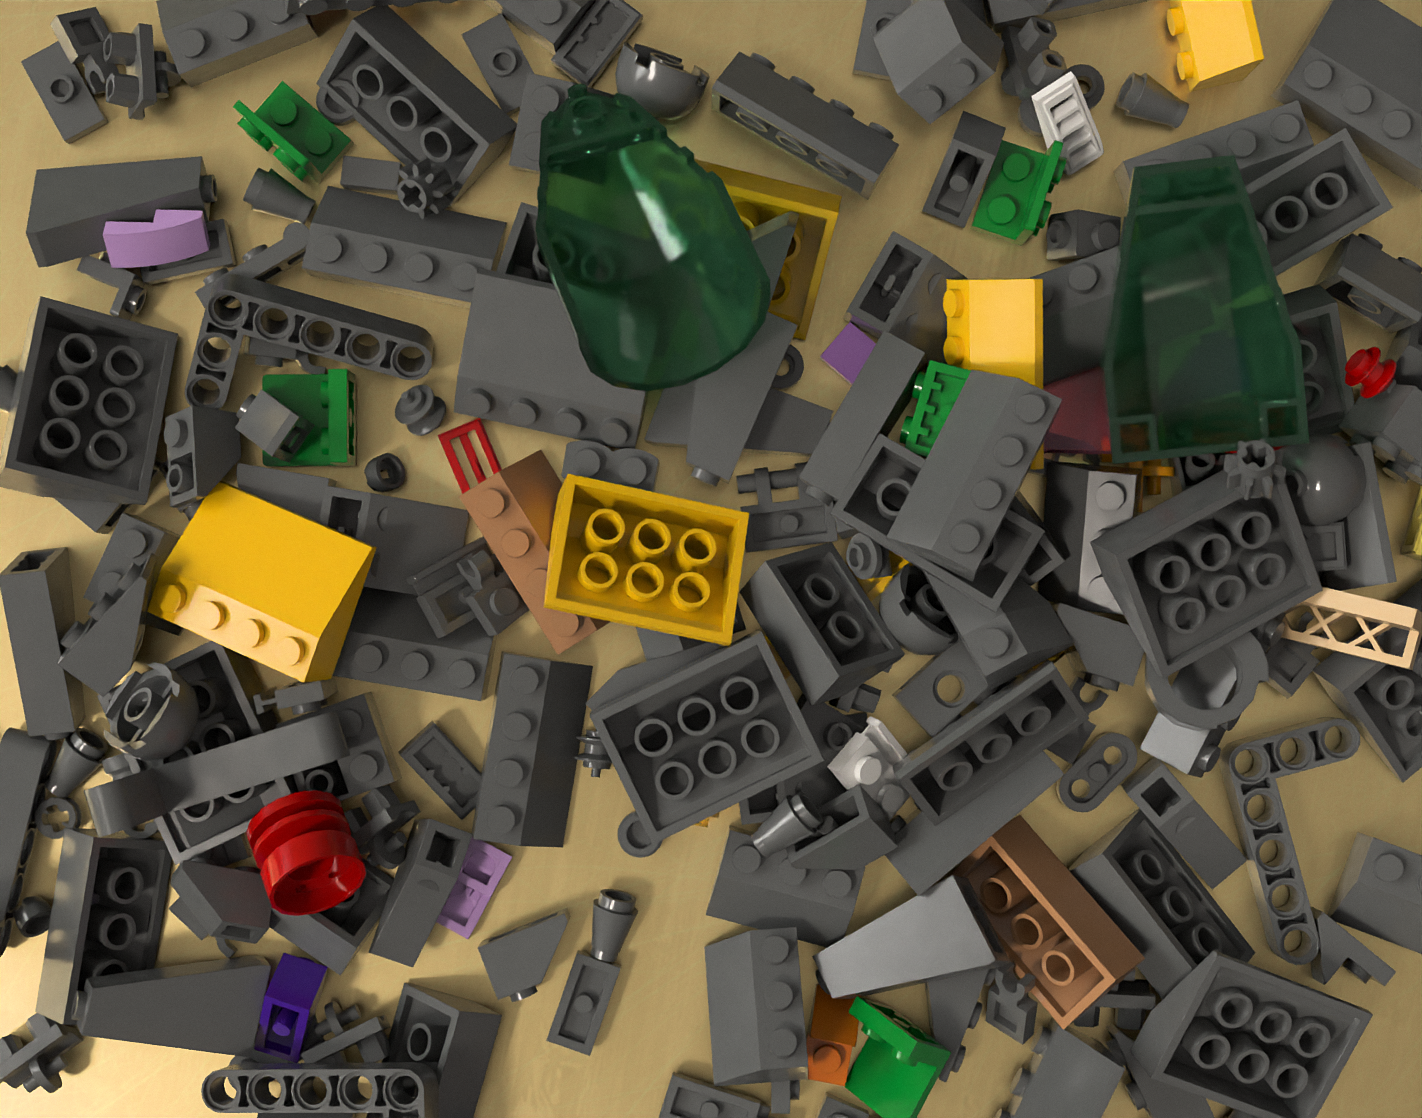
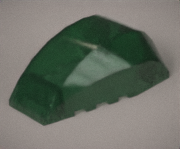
(1197, 322)

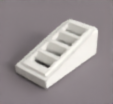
(1068, 122)

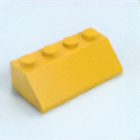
(1215, 41)
(997, 329)

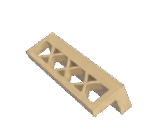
(1362, 609)

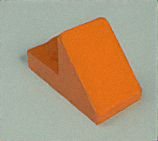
(830, 1038)

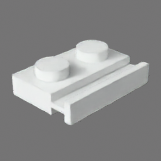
(869, 762)

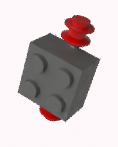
(1385, 415)

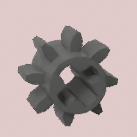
(424, 187)
(1254, 469)

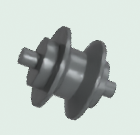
(420, 410)
(594, 753)

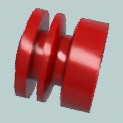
(305, 853)

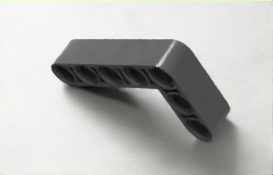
(297, 334)
(23, 770)
(216, 773)
(1274, 826)
(341, 1086)

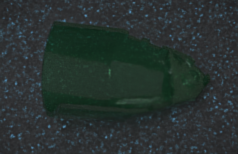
(643, 247)

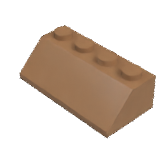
(517, 520)
(1048, 922)

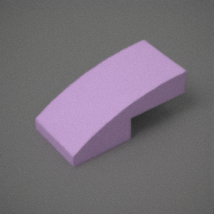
(168, 239)
(474, 887)

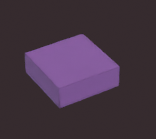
(848, 352)

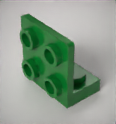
(302, 136)
(1016, 191)
(936, 396)
(328, 404)
(895, 1063)

